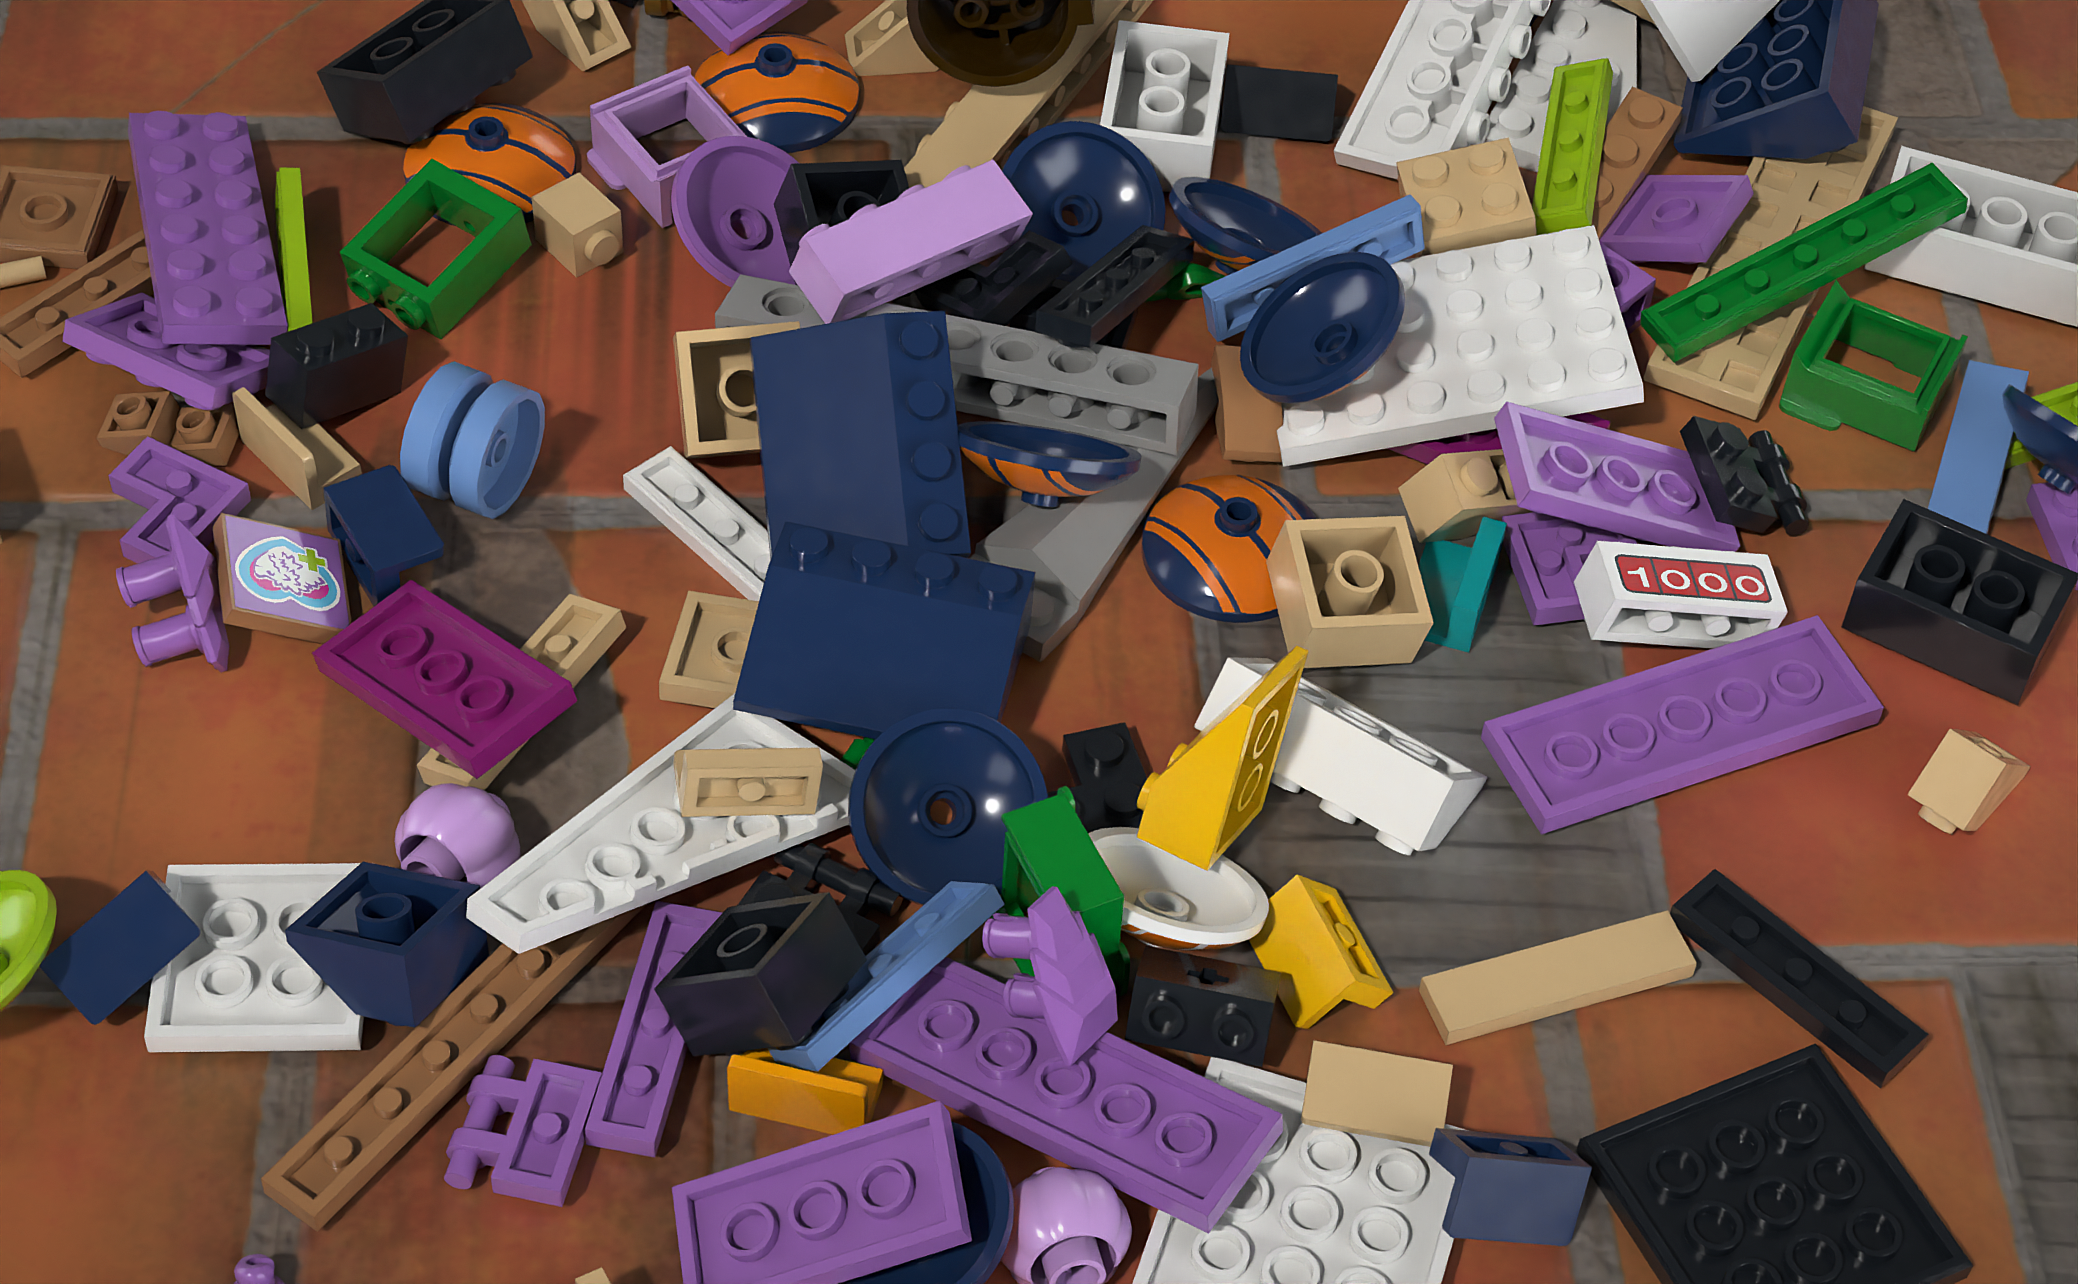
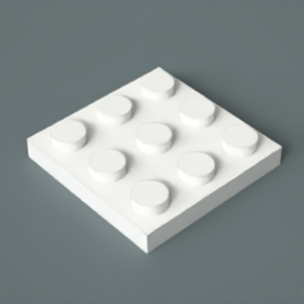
(241, 977)

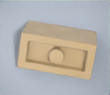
(299, 457)
(748, 781)
(1375, 1093)

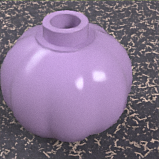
(457, 834)
(1066, 1229)

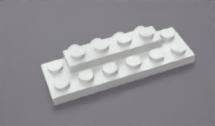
(1436, 81)

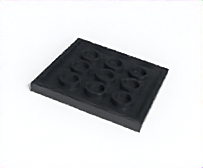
(1770, 1186)

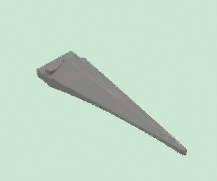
(1083, 536)

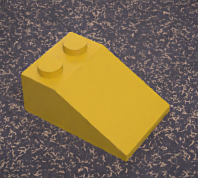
(1224, 773)

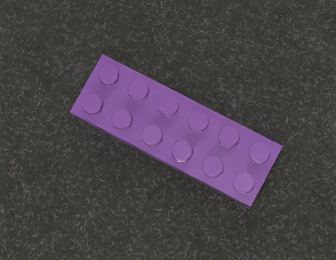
(205, 229)
(1680, 723)
(1110, 1113)

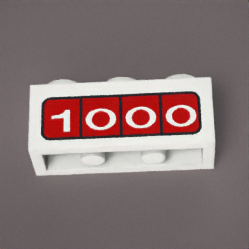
(1677, 595)

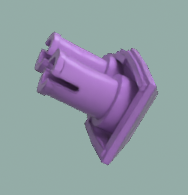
(188, 569)
(1070, 977)

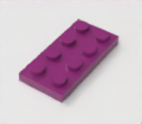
(445, 678)

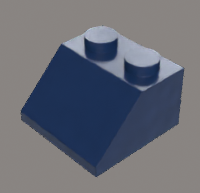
(391, 941)

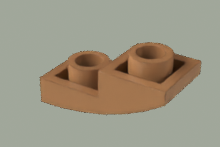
(1243, 418)
(193, 431)

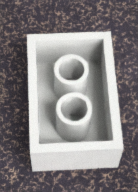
(1167, 95)

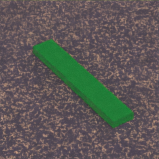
(1803, 262)

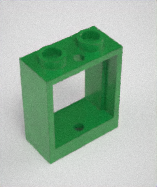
(439, 191)

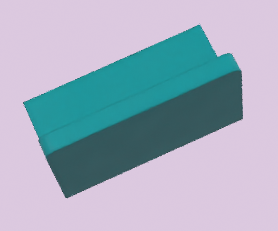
(1459, 583)

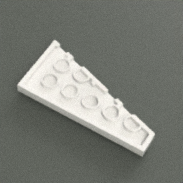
(1568, 35)
(638, 846)

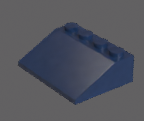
(1786, 85)
(862, 431)
(880, 631)

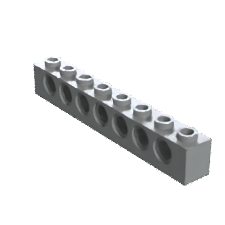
(1023, 373)

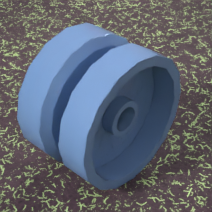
(472, 439)

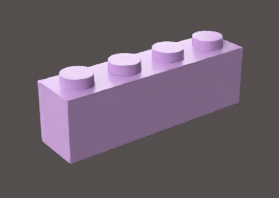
(909, 241)

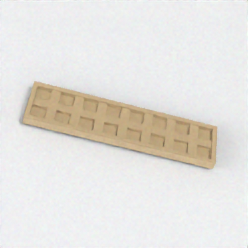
(1786, 198)

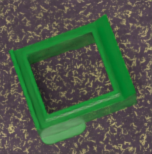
(1835, 394)
(1050, 849)

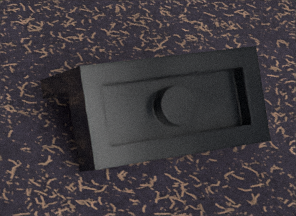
(1279, 103)

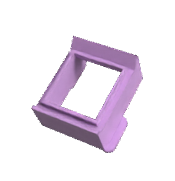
(642, 110)

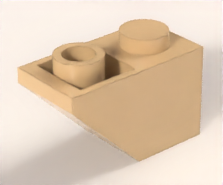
(1456, 492)

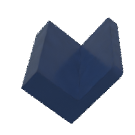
(380, 529)
(121, 948)
(1510, 1186)

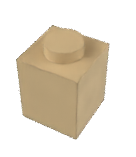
(577, 224)

